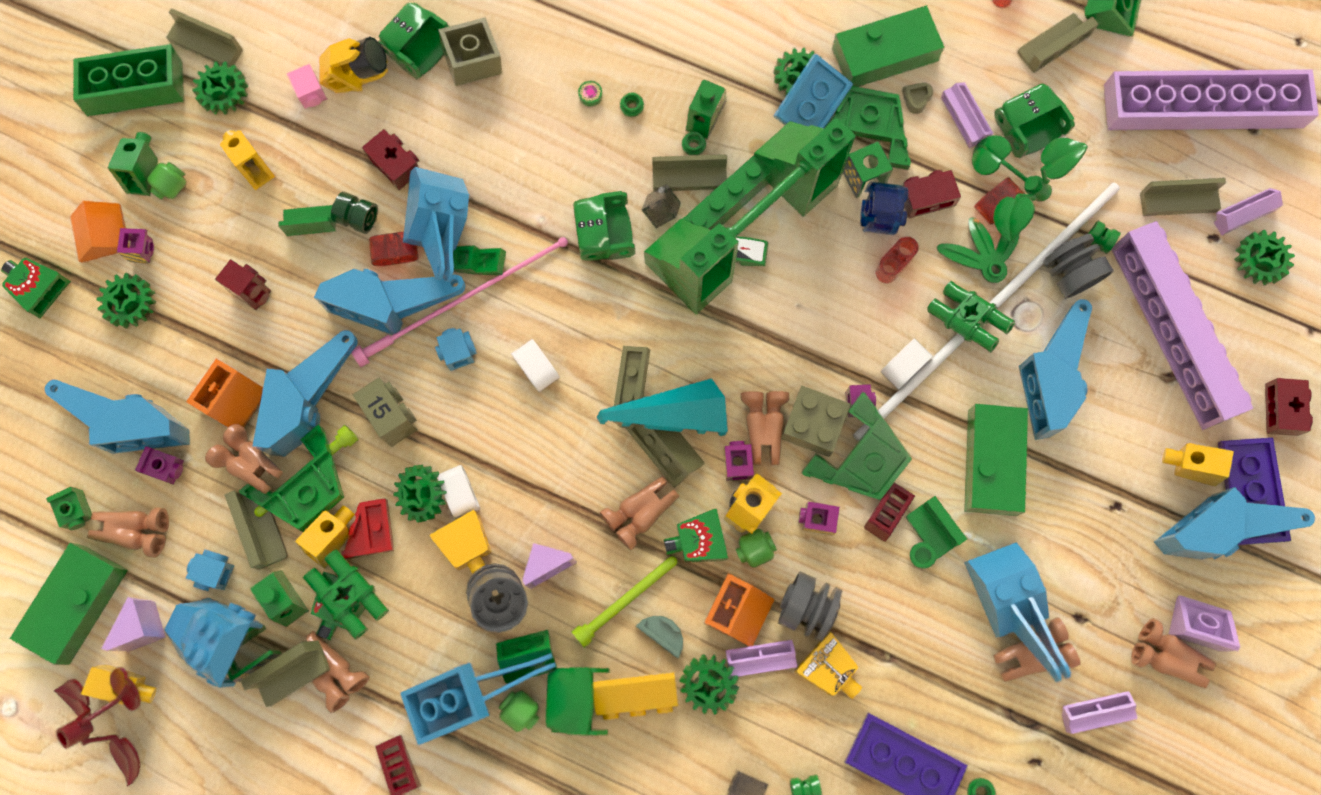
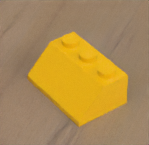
(635, 695)

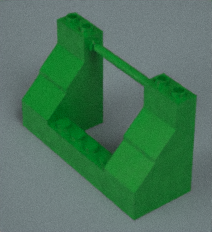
(700, 254)

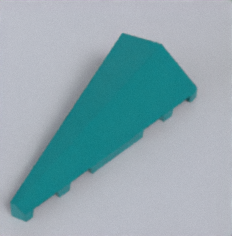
(692, 406)

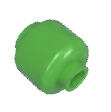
(166, 181)
(756, 548)
(519, 711)

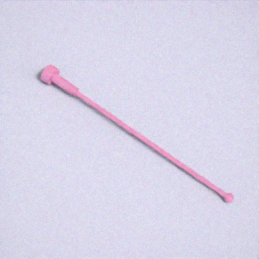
(362, 355)

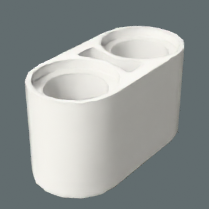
(906, 364)
(535, 365)
(459, 494)

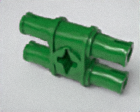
(977, 312)
(360, 593)

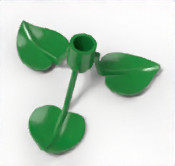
(1015, 214)

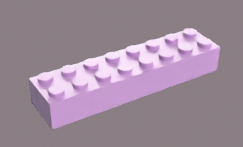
(1210, 99)
(1181, 326)

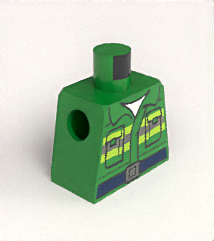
(708, 104)

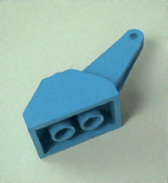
(436, 217)
(383, 304)
(1051, 377)
(291, 398)
(121, 423)
(1225, 521)
(1015, 600)
(455, 699)

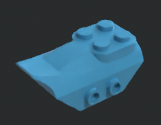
(209, 636)

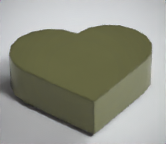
(917, 96)

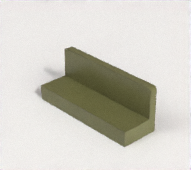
(203, 39)
(1056, 41)
(689, 172)
(1181, 196)
(632, 375)
(668, 452)
(258, 534)
(288, 672)

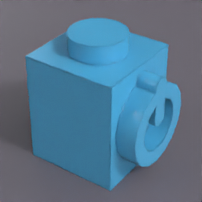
(455, 348)
(209, 570)

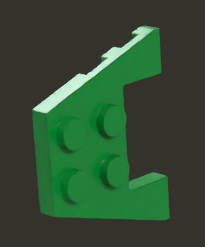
(877, 117)
(874, 460)
(308, 491)

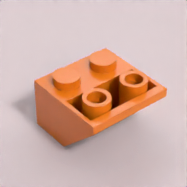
(226, 395)
(739, 610)

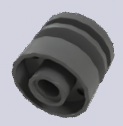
(812, 607)

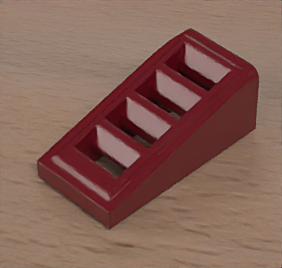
(880, 525)
(410, 772)

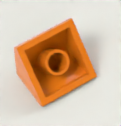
(96, 229)

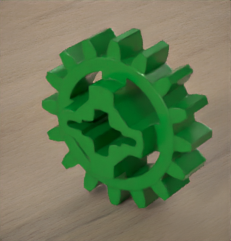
(789, 77)
(220, 88)
(1265, 269)
(126, 301)
(419, 493)
(715, 675)

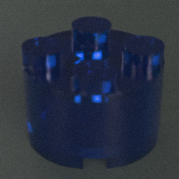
(883, 208)

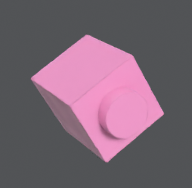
(307, 86)

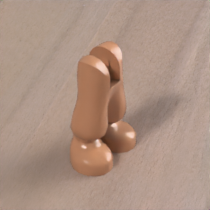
(765, 428)
(250, 462)
(644, 510)
(127, 527)
(1175, 655)
(1028, 662)
(339, 669)

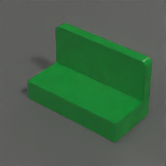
(307, 221)
(936, 526)
(523, 650)

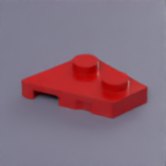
(370, 531)

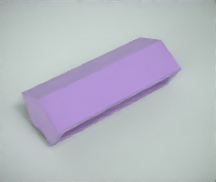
(966, 114)
(1248, 210)
(762, 658)
(1099, 712)

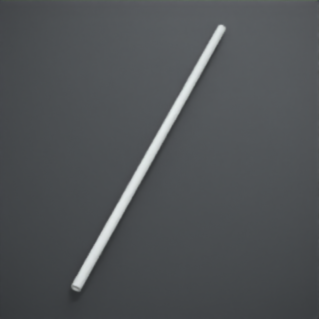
(999, 299)

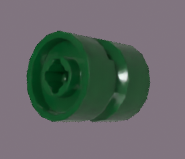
(354, 212)

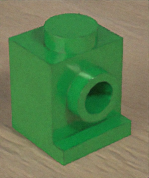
(79, 508)

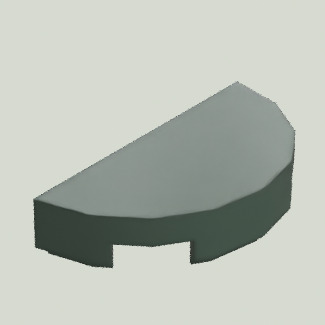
(663, 632)

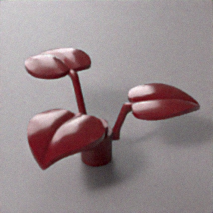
(81, 728)

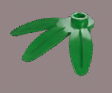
(988, 255)

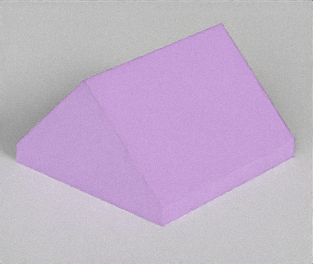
(544, 564)
(1204, 625)
(135, 626)

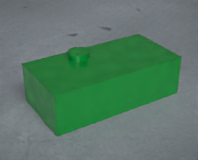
(888, 47)
(128, 80)
(996, 460)
(68, 604)

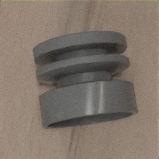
(1077, 265)
(500, 611)

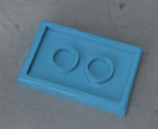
(814, 95)

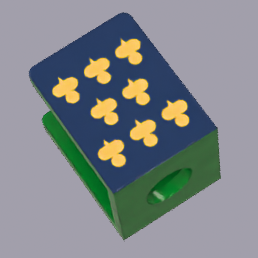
(858, 174)
(235, 673)

